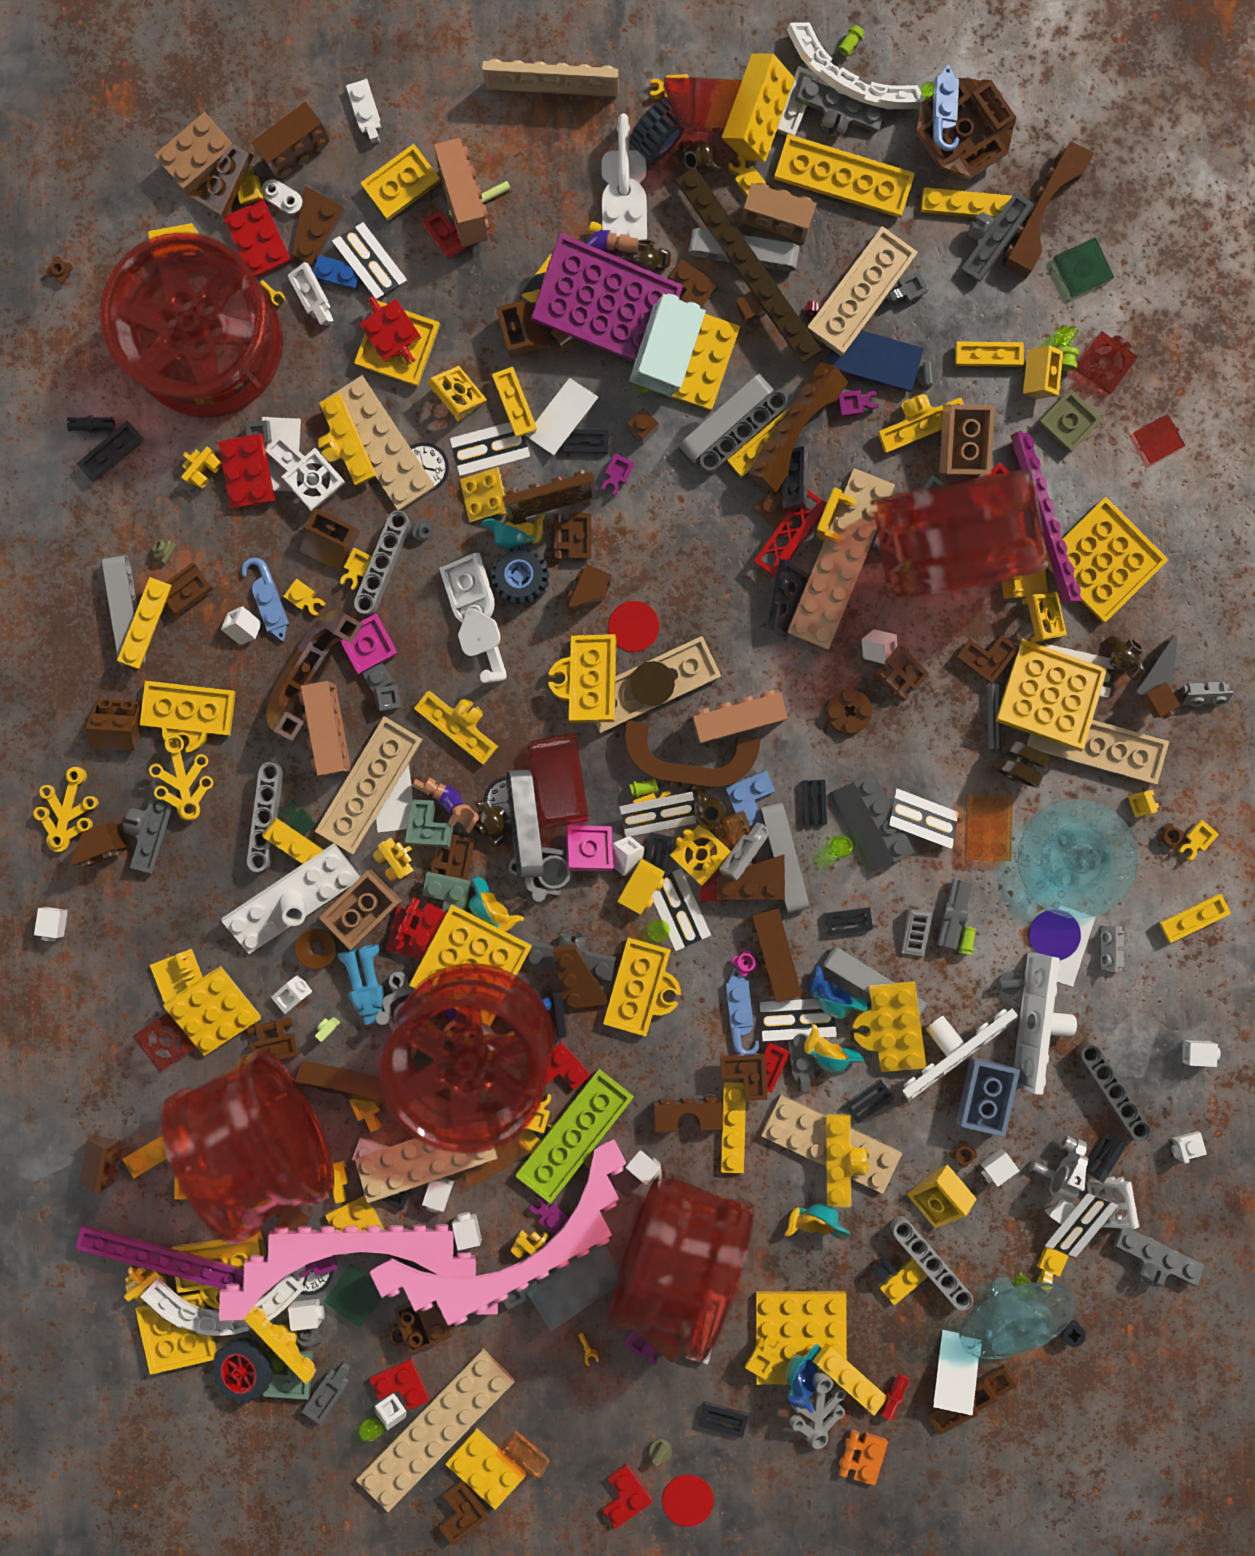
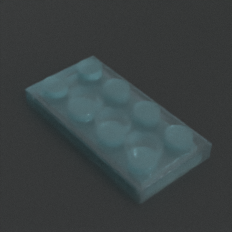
(574, 1286)

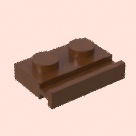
(187, 588)

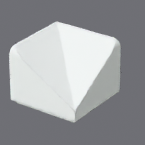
(1060, 1211)
(390, 1411)

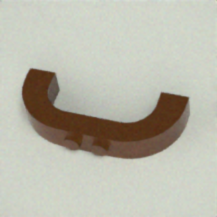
(318, 640)
(698, 777)

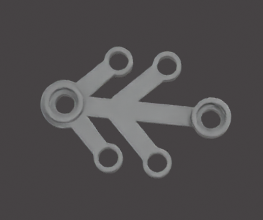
(817, 1436)

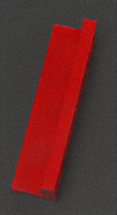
(797, 540)

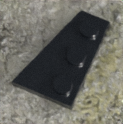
(787, 594)

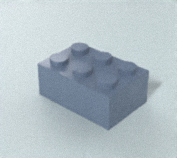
(987, 1096)

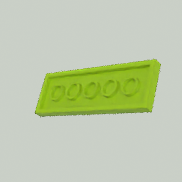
(574, 1136)

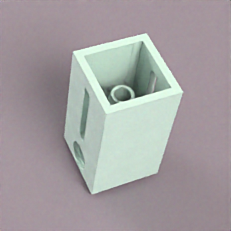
(667, 345)

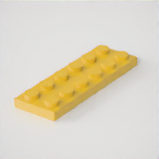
(844, 176)

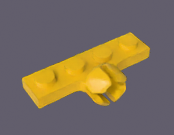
(919, 422)
(344, 440)
(458, 724)
(842, 1160)
(282, 1342)

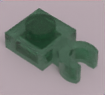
(298, 820)

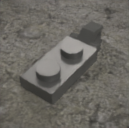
(801, 1063)
(326, 1394)

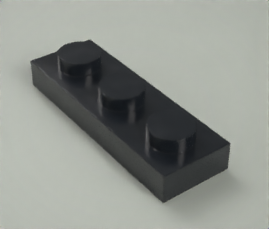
(110, 451)
(796, 481)

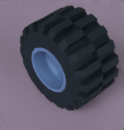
(656, 131)
(520, 576)

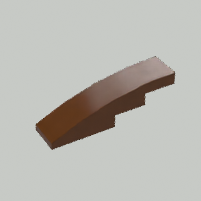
(340, 1081)
(986, 1393)

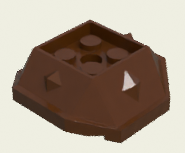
(988, 126)

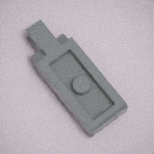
(744, 852)

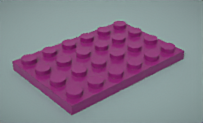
(598, 297)

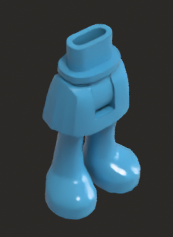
(365, 998)

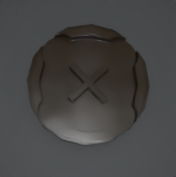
(652, 683)

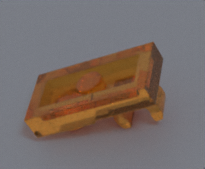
(736, 826)
(526, 1455)

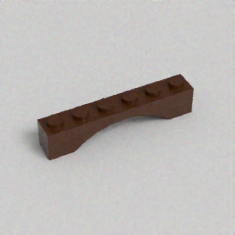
(1027, 249)
(773, 461)

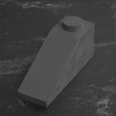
(1159, 670)

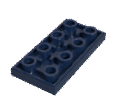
(880, 360)

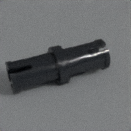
(91, 424)

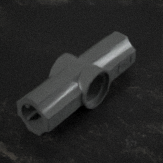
(954, 913)

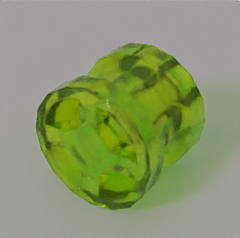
(844, 848)

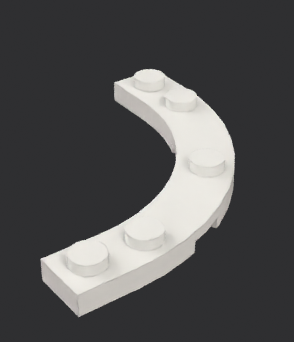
(846, 82)
(207, 1321)

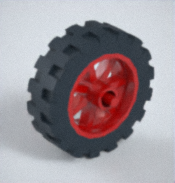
(231, 1381)

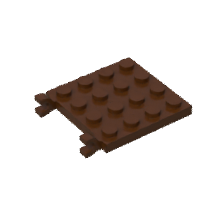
(551, 496)

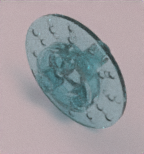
(1093, 885)
(1016, 1319)

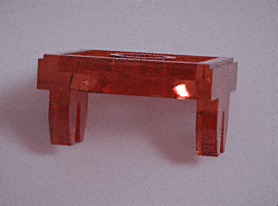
(1098, 374)
(163, 1062)

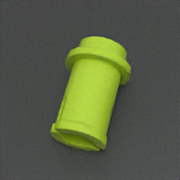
(854, 35)
(643, 787)
(967, 940)

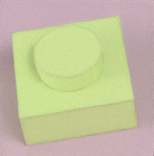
(326, 1028)

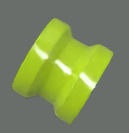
(1069, 358)

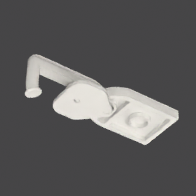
(624, 198)
(473, 606)

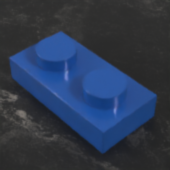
(336, 272)

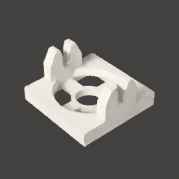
(290, 478)
(1131, 1220)

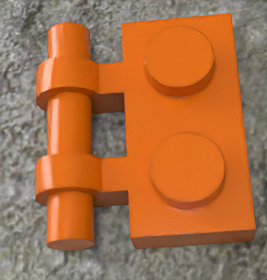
(869, 1460)

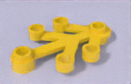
(182, 781)
(65, 812)

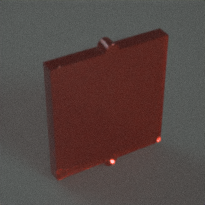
(1159, 439)

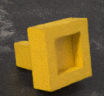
(1143, 803)

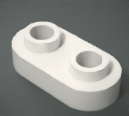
(281, 197)

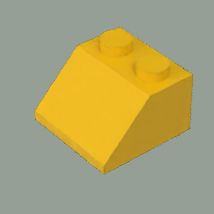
(942, 1197)

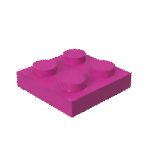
(370, 645)
(589, 848)

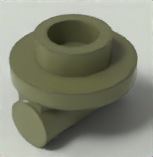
(163, 549)
(660, 1451)

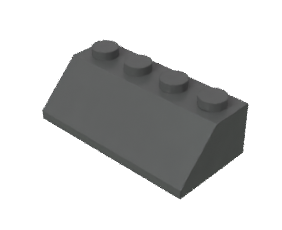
(868, 819)

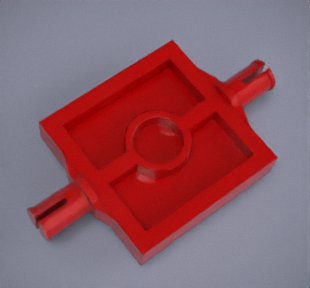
(390, 330)

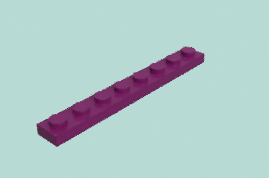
(1055, 546)
(158, 1258)

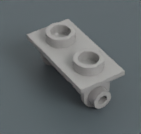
(1216, 693)
(1111, 958)

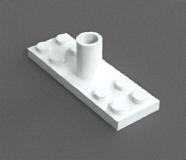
(291, 899)
(1039, 1021)
(955, 1048)

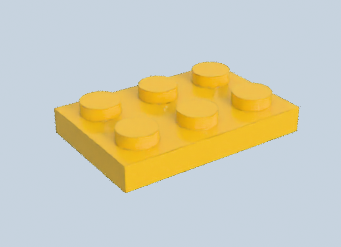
(400, 182)
(485, 1468)

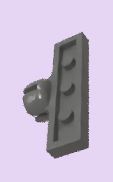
(838, 108)
(994, 235)
(149, 829)
(542, 956)
(1157, 1259)

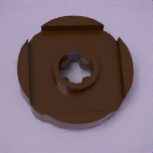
(850, 724)

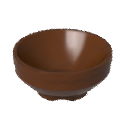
(304, 950)

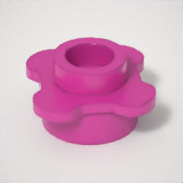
(751, 963)

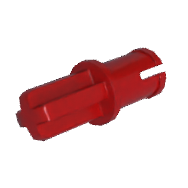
(895, 1396)

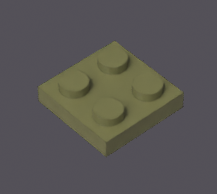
(1070, 420)

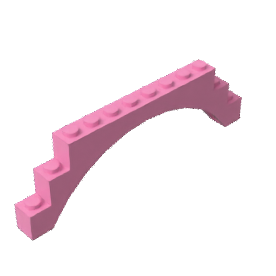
(296, 1248)
(471, 1294)

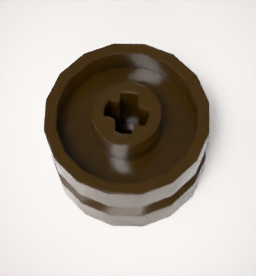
(1021, 764)

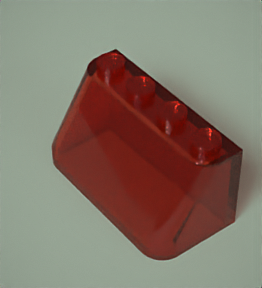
(701, 101)
(559, 781)

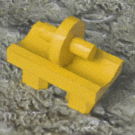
(196, 465)
(397, 858)
(526, 1243)
(139, 1280)

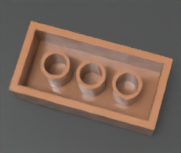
(462, 192)
(739, 718)
(325, 728)

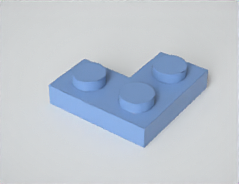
(746, 791)

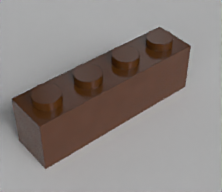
(776, 955)

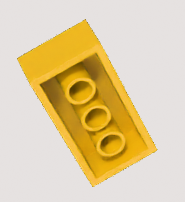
(758, 107)

